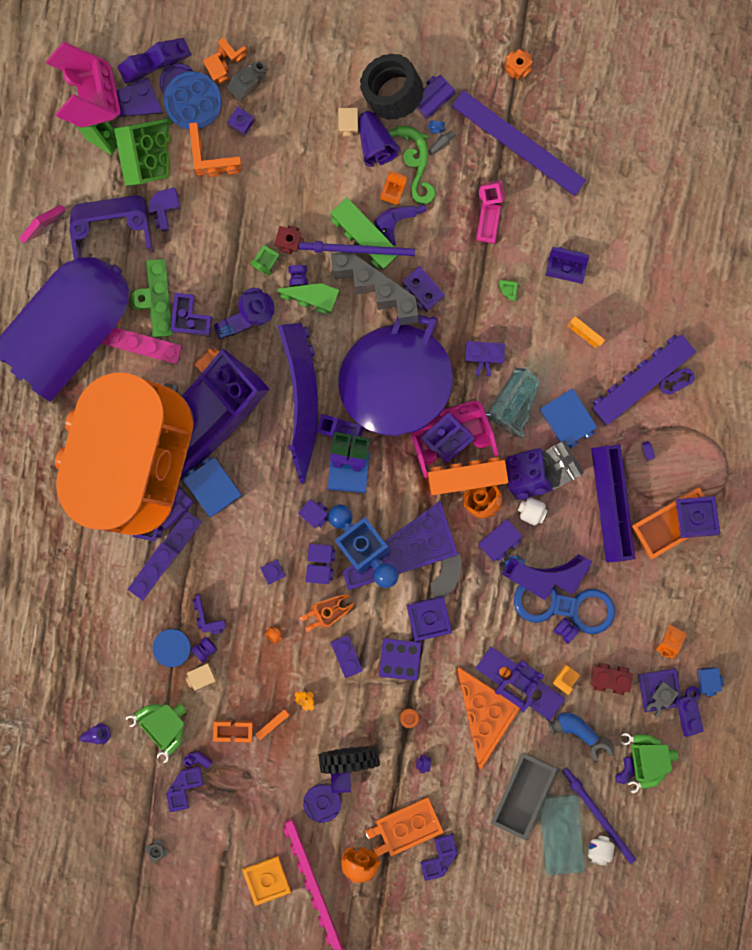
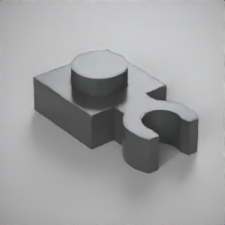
(663, 696)

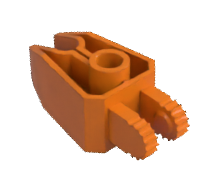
(326, 612)

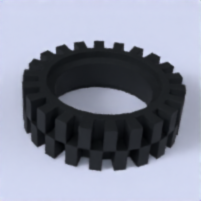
(349, 759)

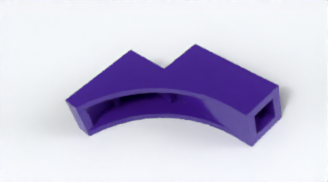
(542, 580)

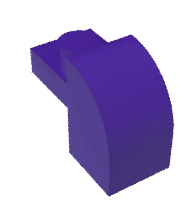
(164, 202)
(329, 425)

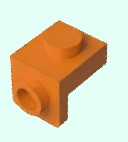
(227, 51)
(393, 188)
(671, 642)

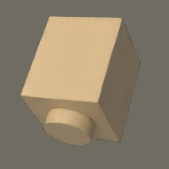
(348, 122)
(200, 676)

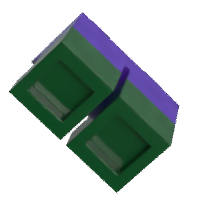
(354, 456)

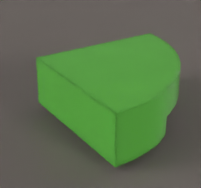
(508, 289)

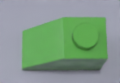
(101, 135)

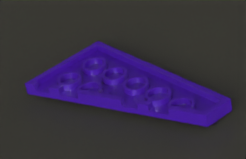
(412, 547)

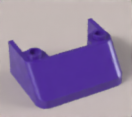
(131, 207)

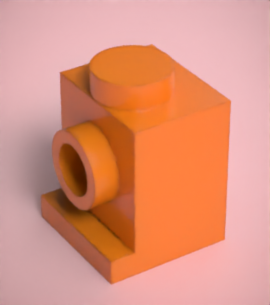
(217, 68)

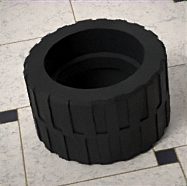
(381, 71)

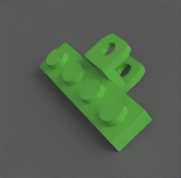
(155, 298)

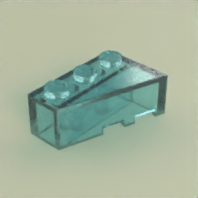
(514, 402)

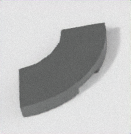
(448, 577)

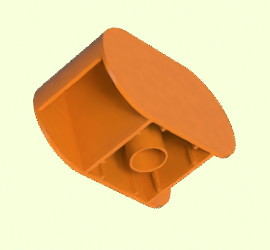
(123, 454)

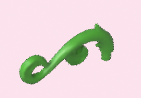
(421, 162)

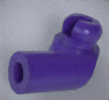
(195, 758)
(628, 771)

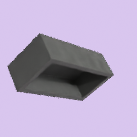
(525, 796)

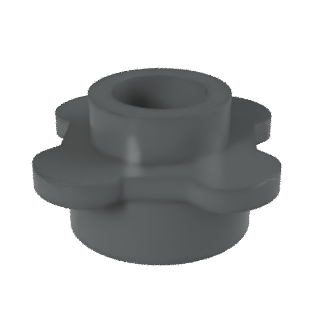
(150, 849)

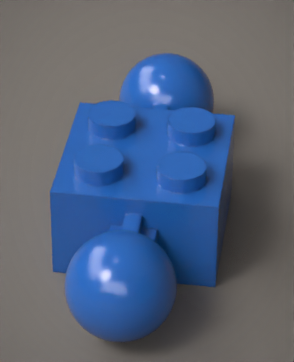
(363, 546)

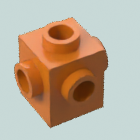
(516, 70)

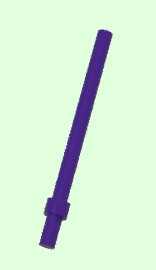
(319, 247)
(576, 785)

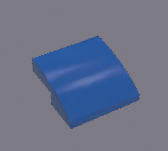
(348, 480)

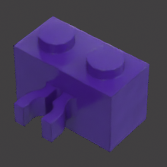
(484, 353)

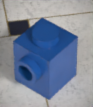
(710, 680)

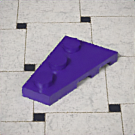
(138, 99)

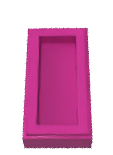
(488, 223)

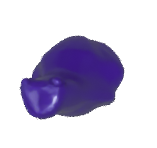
(97, 734)

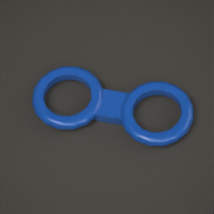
(568, 607)

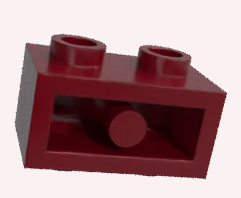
(616, 679)

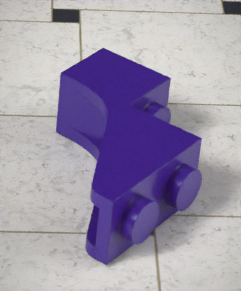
(155, 58)

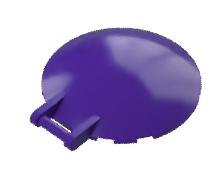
(396, 378)

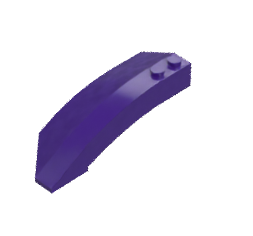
(305, 395)

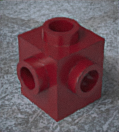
(284, 234)

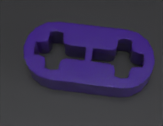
(679, 385)

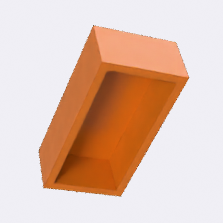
(467, 477)
(660, 528)

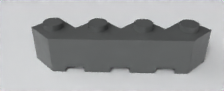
(370, 280)

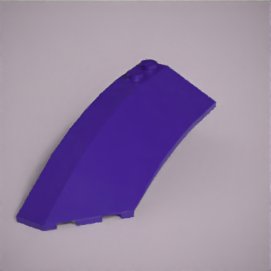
(219, 404)

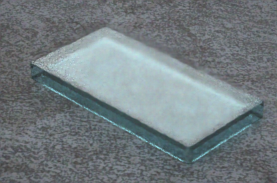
(562, 835)

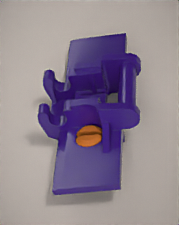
(523, 677)

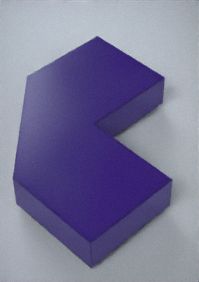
(177, 793)
(438, 866)

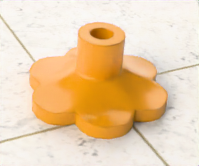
(305, 700)

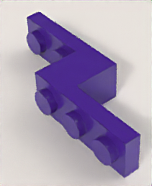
(164, 555)

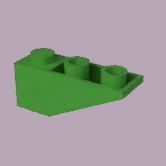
(315, 295)

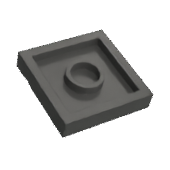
(561, 465)

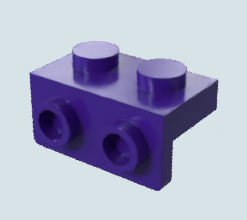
(567, 265)

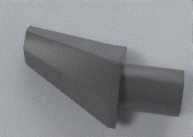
(442, 142)

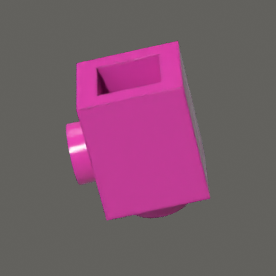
(492, 192)

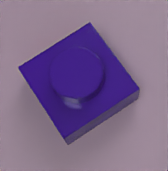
(273, 572)

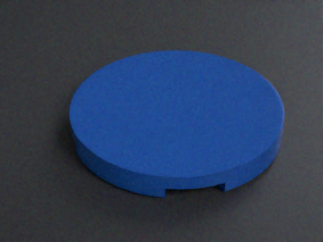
(192, 99)

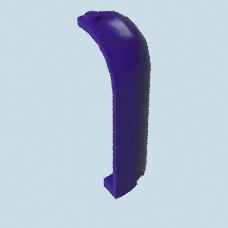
(64, 324)

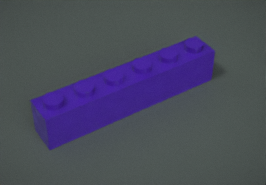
(643, 380)
(613, 503)

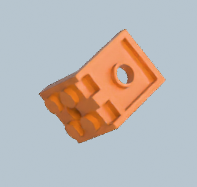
(211, 167)

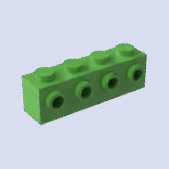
(361, 231)

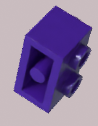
(423, 288)

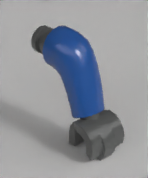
(574, 724)

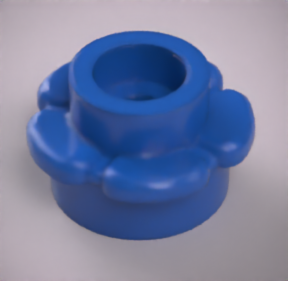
(436, 127)

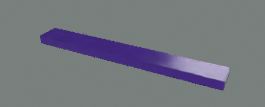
(518, 143)

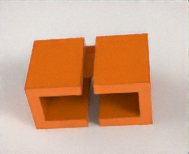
(225, 729)

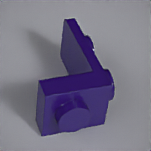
(214, 627)

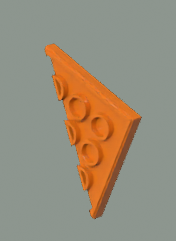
(487, 714)

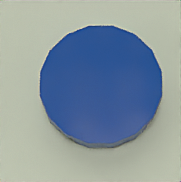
(171, 648)

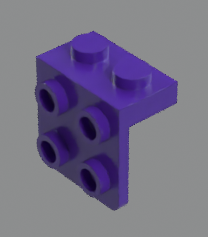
(527, 474)

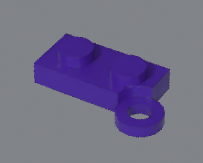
(689, 712)

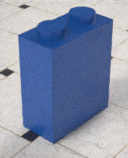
(568, 418)
(212, 486)

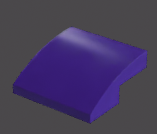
(447, 437)

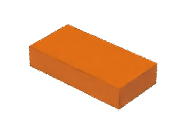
(272, 723)

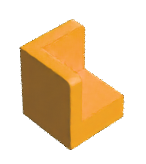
(565, 679)

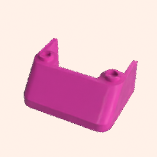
(94, 83)
(472, 417)

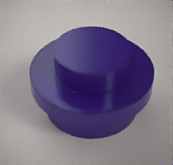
(423, 763)

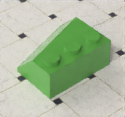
(144, 151)

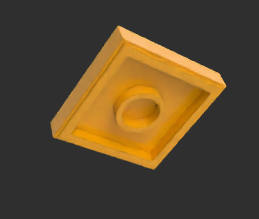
(585, 332)
(266, 880)

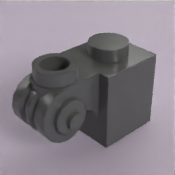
(246, 79)

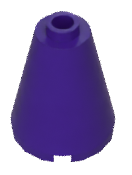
(376, 141)

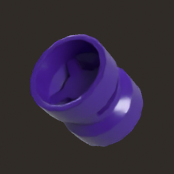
(298, 275)
(566, 630)
(204, 649)

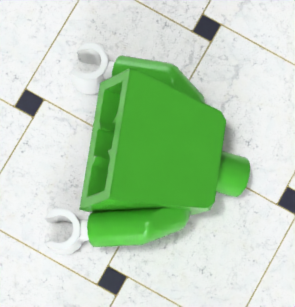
(162, 726)
(650, 759)

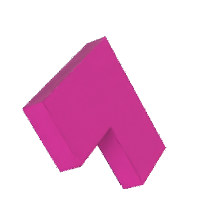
(40, 222)

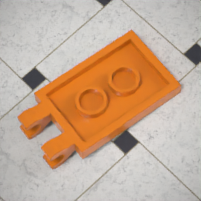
(406, 827)

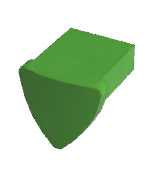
(265, 260)

